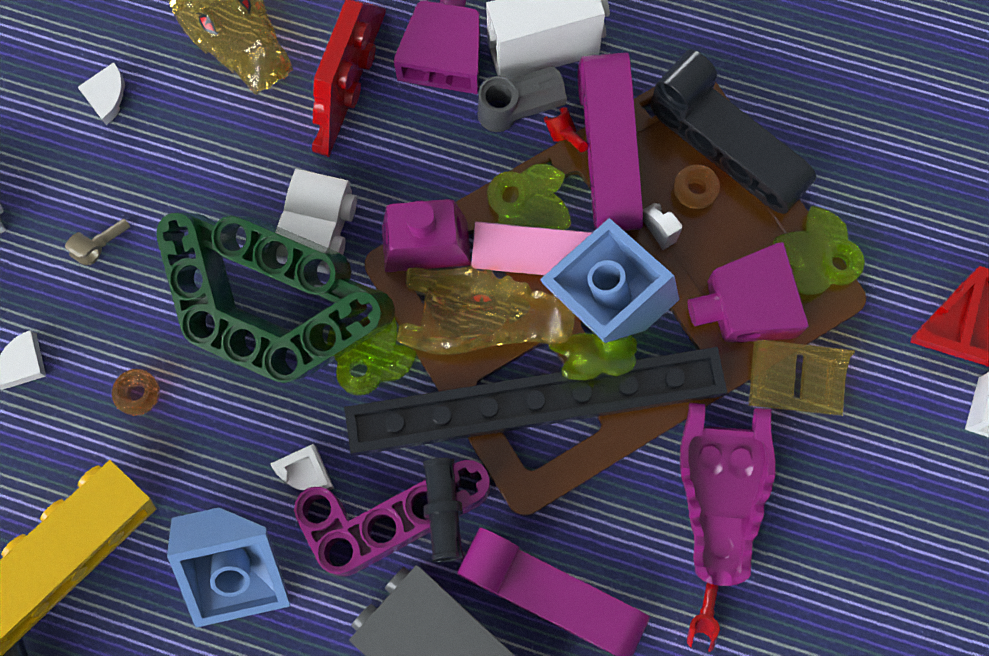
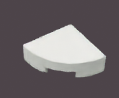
(105, 92)
(663, 227)
(21, 361)
(303, 469)

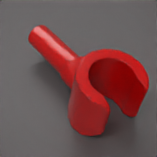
(563, 128)
(705, 620)

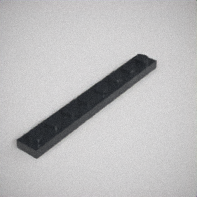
(532, 402)

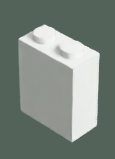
(543, 33)

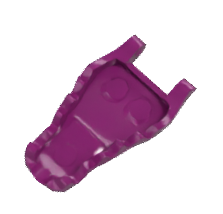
(726, 487)

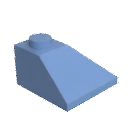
(613, 284)
(224, 566)

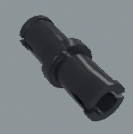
(443, 510)

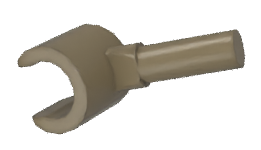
(87, 250)

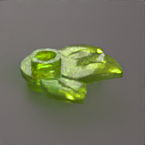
(536, 199)
(812, 253)
(379, 354)
(591, 356)

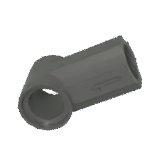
(523, 96)

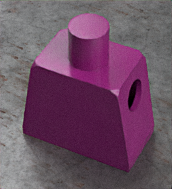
(441, 47)
(425, 235)
(753, 299)

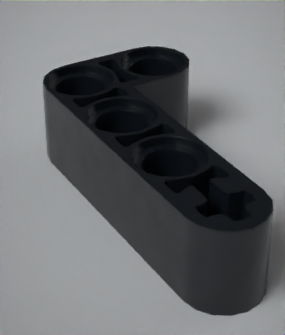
(727, 135)

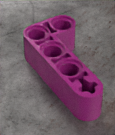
(611, 139)
(359, 529)
(552, 594)

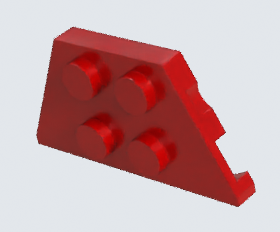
(340, 69)
(961, 321)

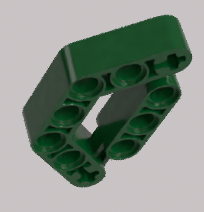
(217, 239)

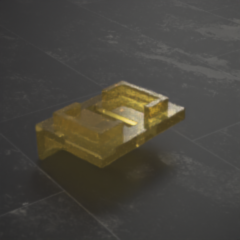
(821, 377)

